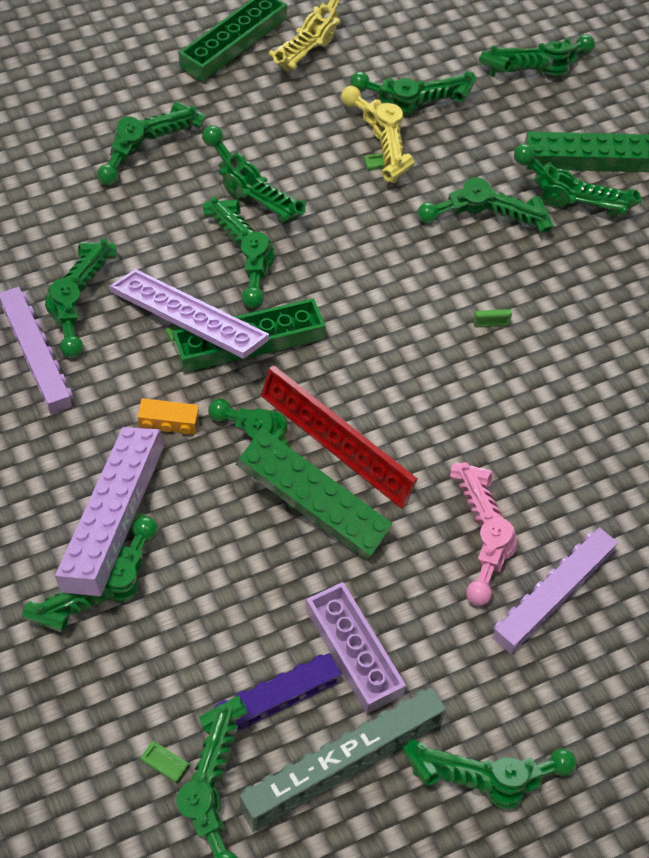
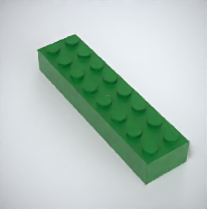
(231, 37)
(591, 151)
(286, 325)
(314, 494)

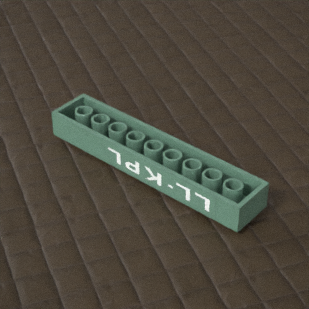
(341, 759)

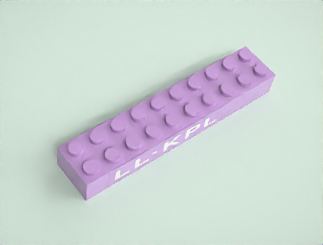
(109, 512)

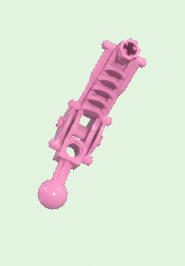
(496, 532)

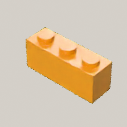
(168, 416)

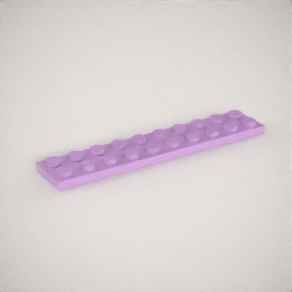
(190, 313)

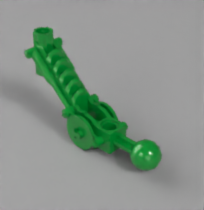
(548, 58)
(411, 94)
(131, 133)
(246, 180)
(561, 187)
(478, 196)
(255, 245)
(65, 291)
(250, 420)
(120, 587)
(502, 781)
(199, 797)

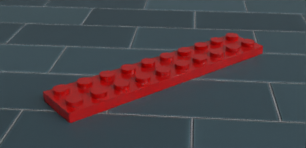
(338, 437)

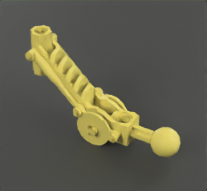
(309, 35)
(386, 125)

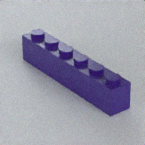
(287, 689)

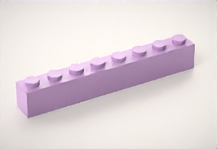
(35, 351)
(554, 590)

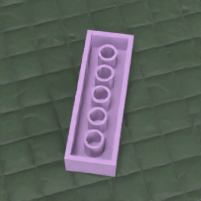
(355, 648)

